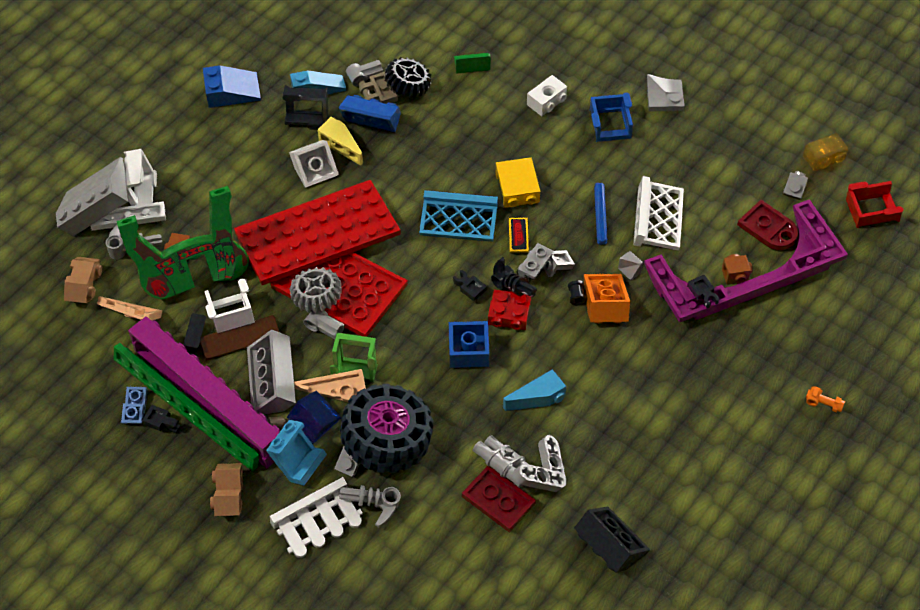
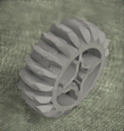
(314, 284)

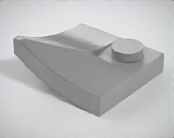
(664, 94)

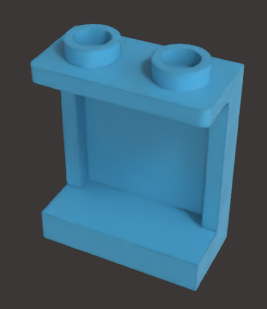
(295, 453)

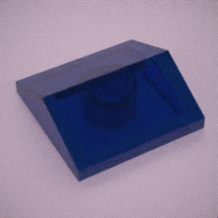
(315, 415)

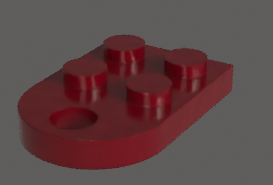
(768, 226)

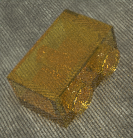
(825, 152)

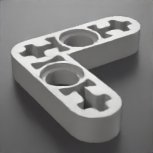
(552, 477)

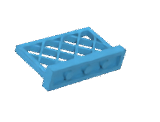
(457, 201)

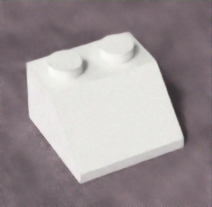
(314, 163)

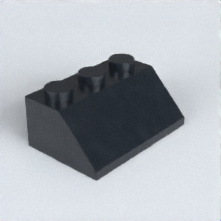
(610, 538)

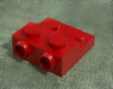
(509, 310)

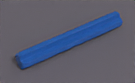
(600, 208)

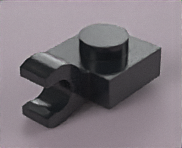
(159, 418)

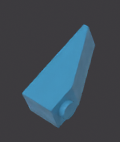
(318, 80)
(538, 393)

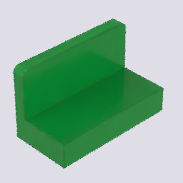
(472, 63)

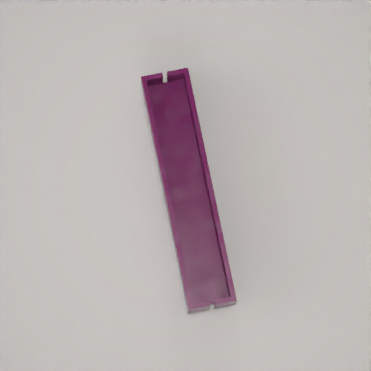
(202, 386)

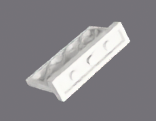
(643, 209)

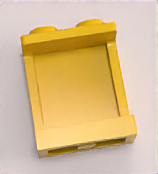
(518, 182)

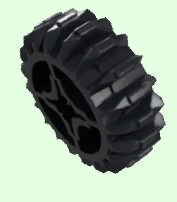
(407, 77)

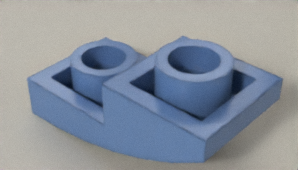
(134, 405)

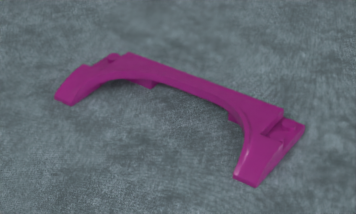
(814, 254)

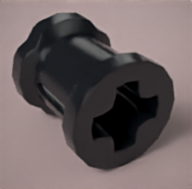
(577, 292)

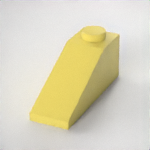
(340, 140)

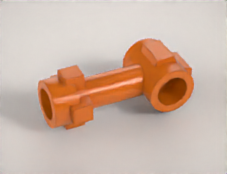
(815, 395)

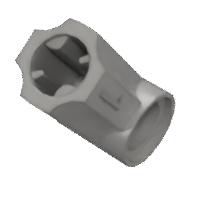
(356, 72)
(323, 323)

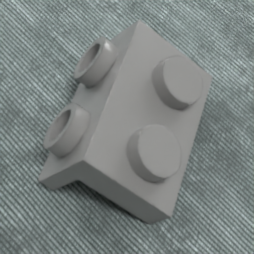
(535, 261)

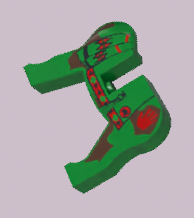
(167, 271)

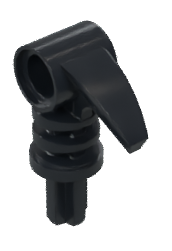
(505, 277)

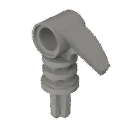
(116, 246)
(375, 497)

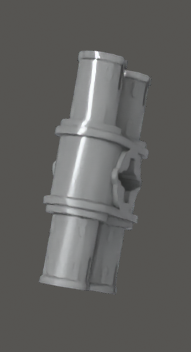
(499, 457)

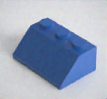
(370, 113)

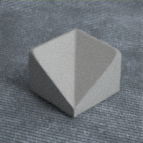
(630, 265)

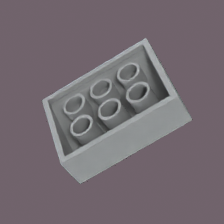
(93, 198)

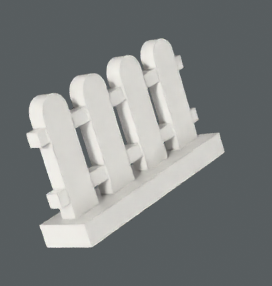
(305, 518)

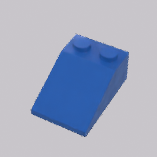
(230, 86)

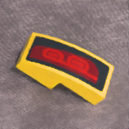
(518, 235)

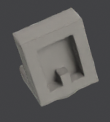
(559, 261)

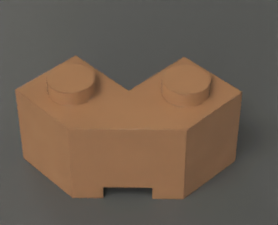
(80, 283)
(229, 484)

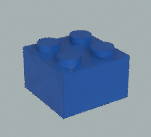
(469, 344)

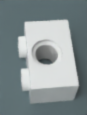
(547, 95)

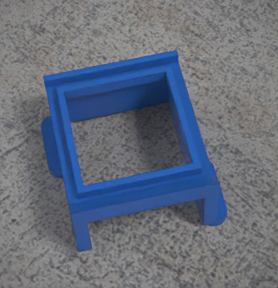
(612, 104)

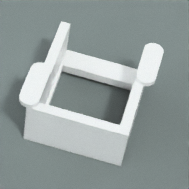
(140, 176)
(232, 318)

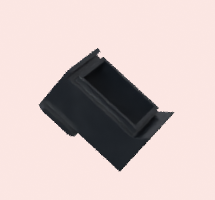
(311, 119)

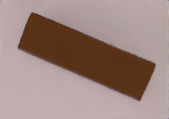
(236, 339)

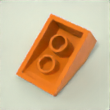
(606, 298)

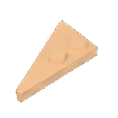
(129, 309)
(335, 386)

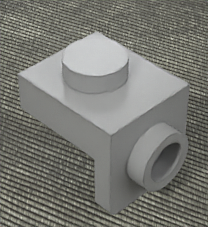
(796, 184)
(346, 464)

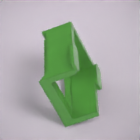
(345, 364)

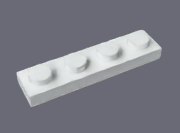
(144, 214)

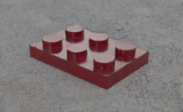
(498, 498)

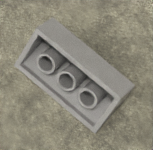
(271, 373)

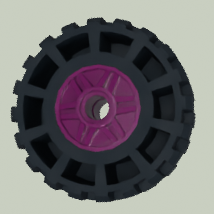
(386, 428)

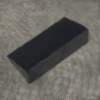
(194, 332)

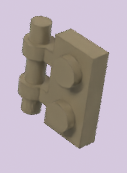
(382, 91)

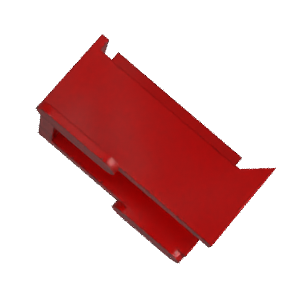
(863, 191)

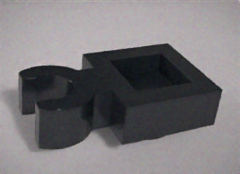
(472, 287)
(703, 289)

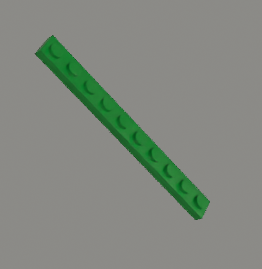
(185, 406)

